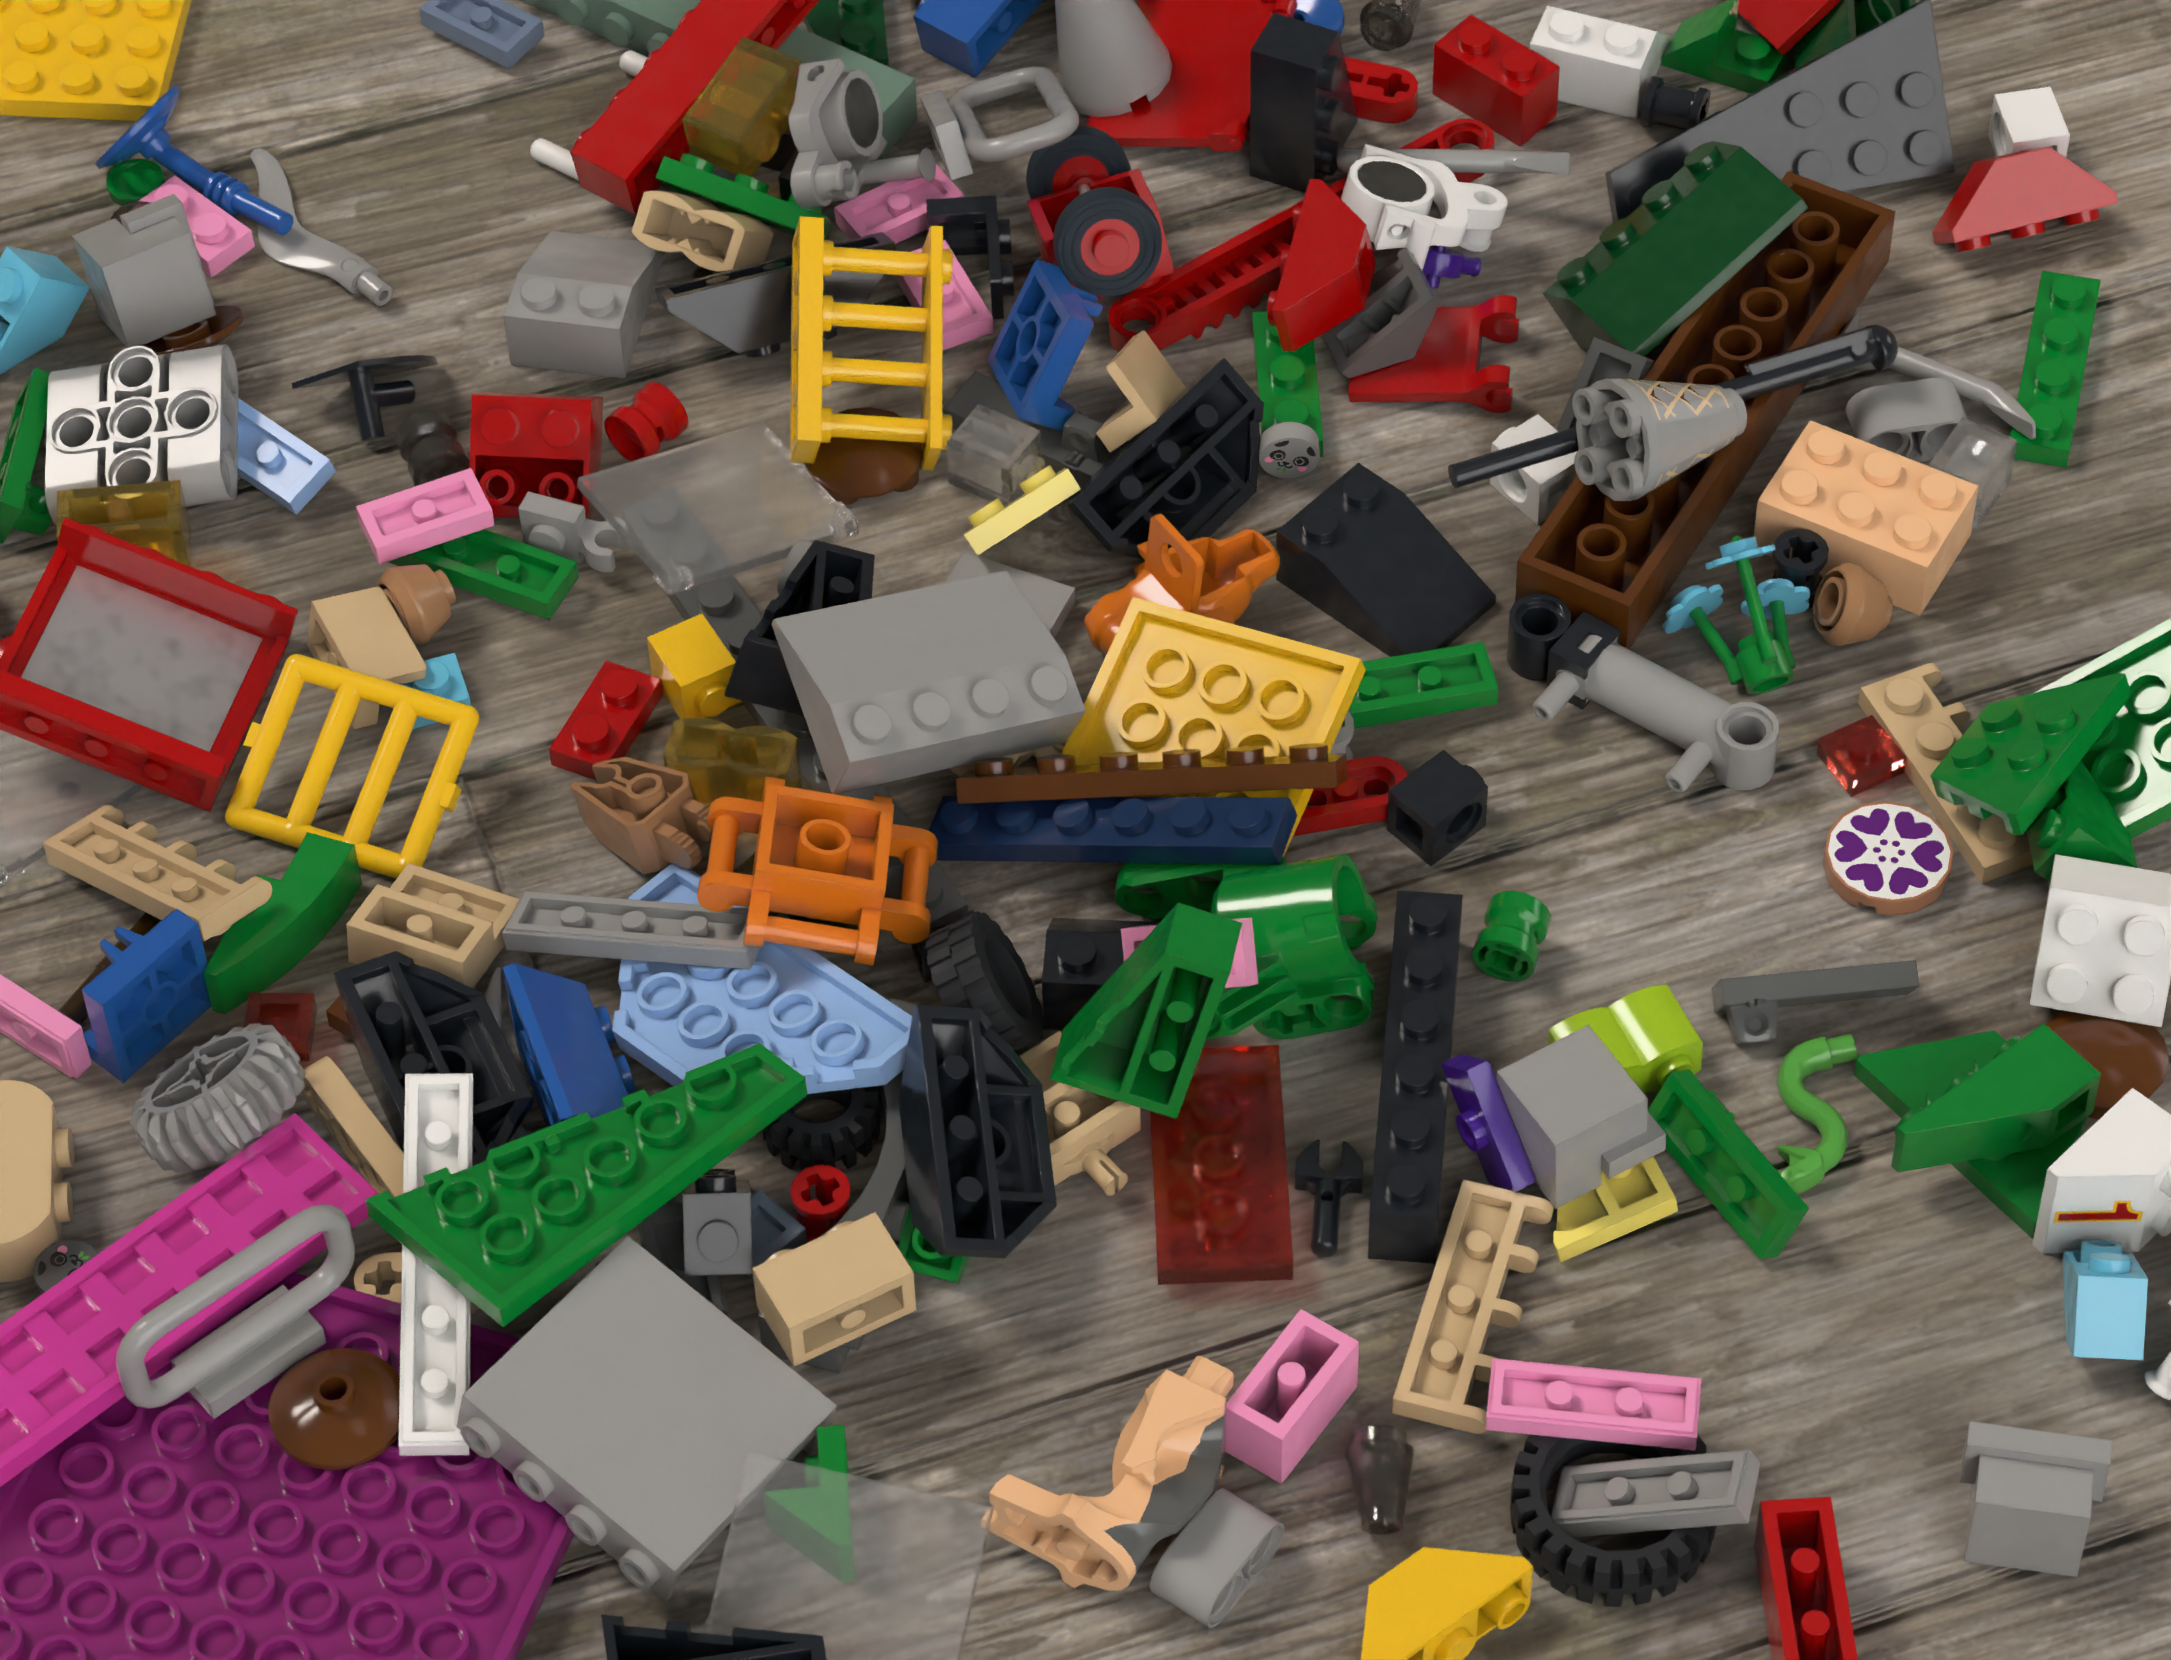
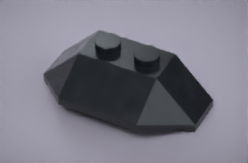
(752, 304)
(1187, 466)
(431, 1024)
(972, 1136)

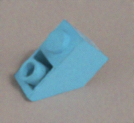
(35, 303)
(2104, 1301)

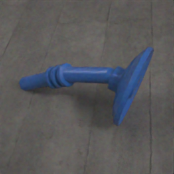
(151, 140)

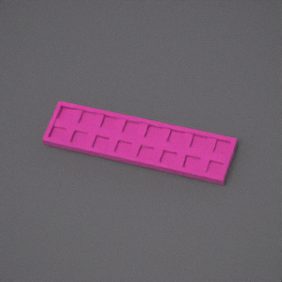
(65, 1343)

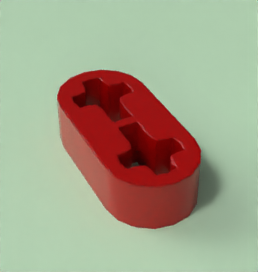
(1372, 88)

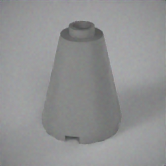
(1108, 55)

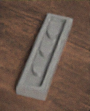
(629, 930)

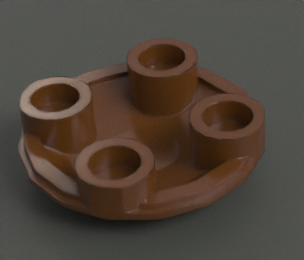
(866, 467)
(2122, 1051)

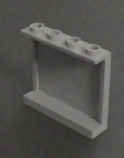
(639, 1414)

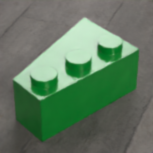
(1152, 1015)

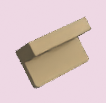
(1146, 383)
(365, 636)

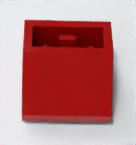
(534, 446)

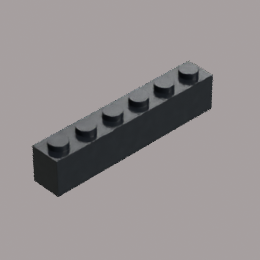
(1412, 1078)

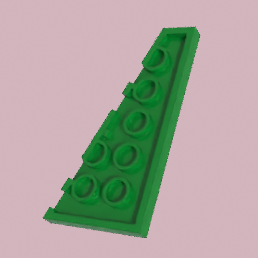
(577, 1187)

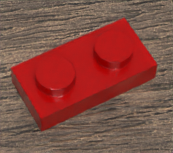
(606, 719)

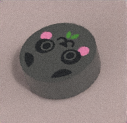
(60, 1261)

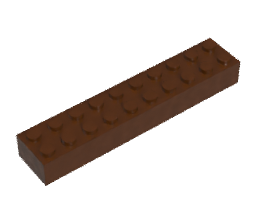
(1795, 292)

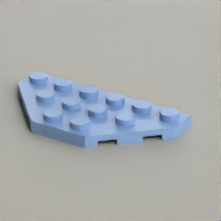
(788, 1002)

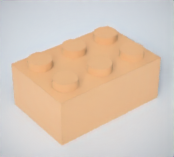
(1871, 510)

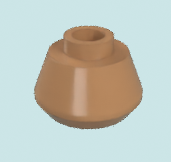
(419, 598)
(1850, 605)

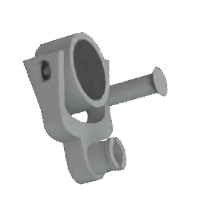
(842, 120)

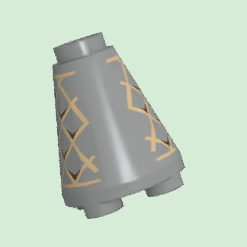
(1650, 431)

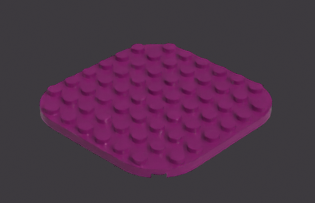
(219, 1546)

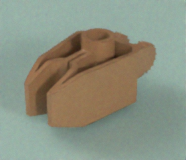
(644, 813)

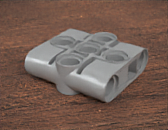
(145, 423)

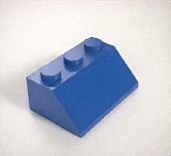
(565, 1045)

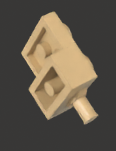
(433, 921)
(1081, 1123)

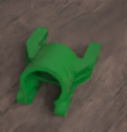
(1297, 937)

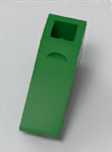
(2079, 825)
(2008, 1106)

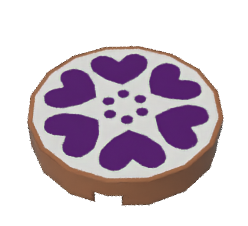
(1888, 857)

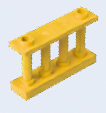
(816, 368)

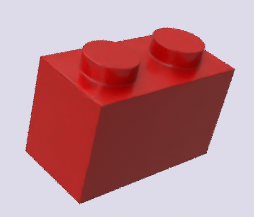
(1495, 80)

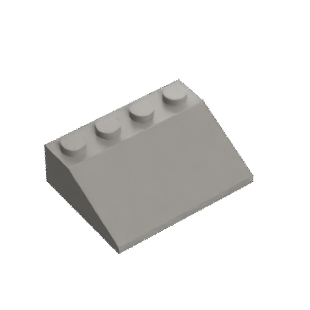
(928, 680)

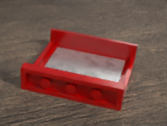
(141, 664)

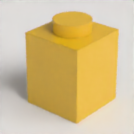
(692, 668)

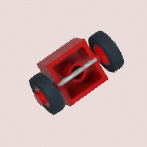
(1096, 215)

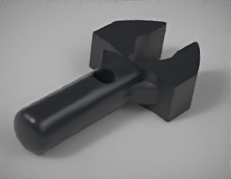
(1327, 1193)

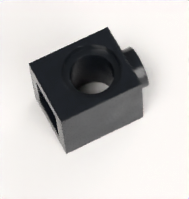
(1437, 807)

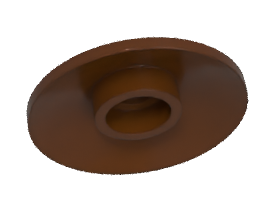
(201, 334)
(341, 1430)

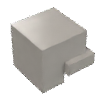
(146, 272)
(1578, 1115)
(2031, 1496)

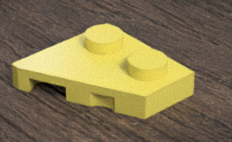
(1041, 494)
(1613, 1209)

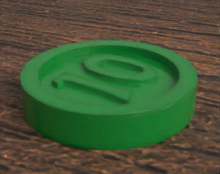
(133, 180)

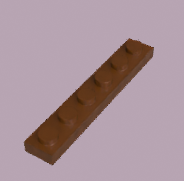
(1178, 773)

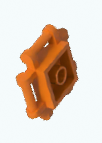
(819, 861)

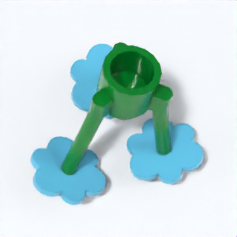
(1763, 657)

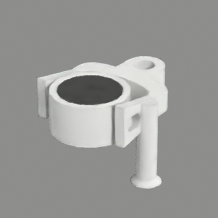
(1395, 197)

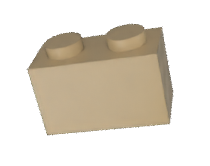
(834, 1288)

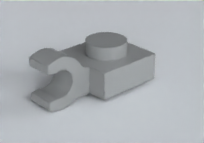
(566, 531)

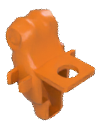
(1192, 576)

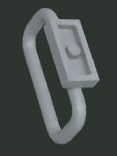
(959, 132)
(254, 1343)

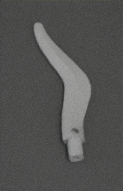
(306, 250)

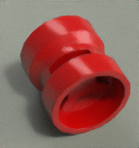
(647, 422)

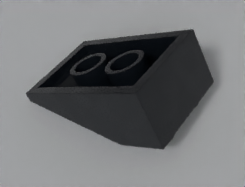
(1380, 567)

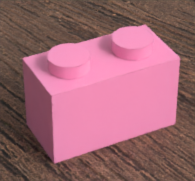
(1291, 1396)

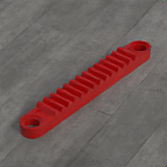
(1245, 265)

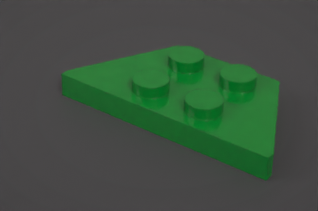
(2027, 748)
(1923, 1073)

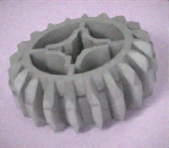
(218, 1097)

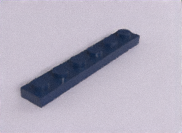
(1116, 830)

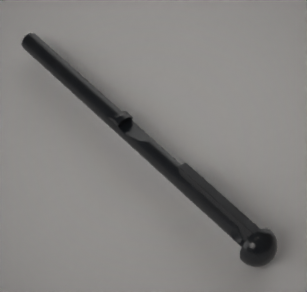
(1764, 376)

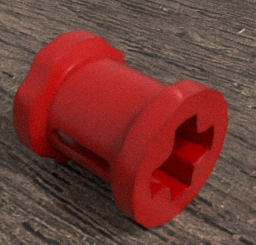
(831, 1200)

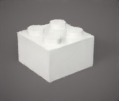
(2105, 942)

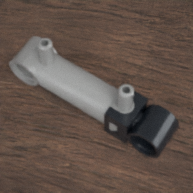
(1589, 664)

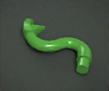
(1805, 1164)

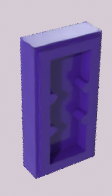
(1487, 1123)

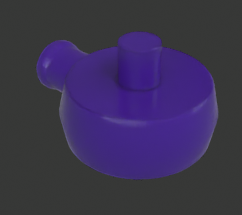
(1448, 263)

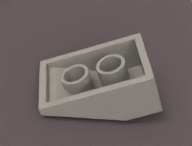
(581, 304)

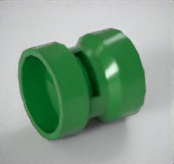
(1513, 931)

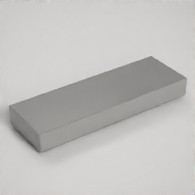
(1656, 1493)

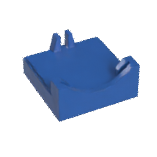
(1043, 344)
(145, 994)

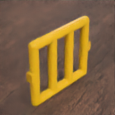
(351, 687)

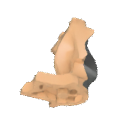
(1160, 1479)

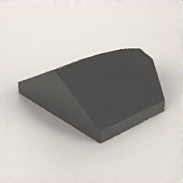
(1390, 324)

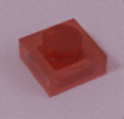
(1861, 755)
(290, 1015)

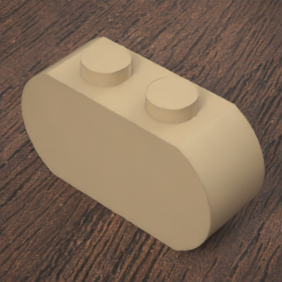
(31, 1177)

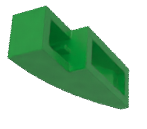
(288, 925)

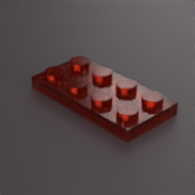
(1224, 1173)

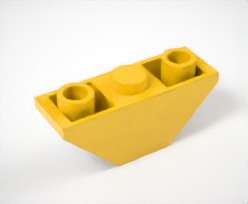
(1443, 1604)

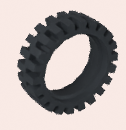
(1585, 1565)

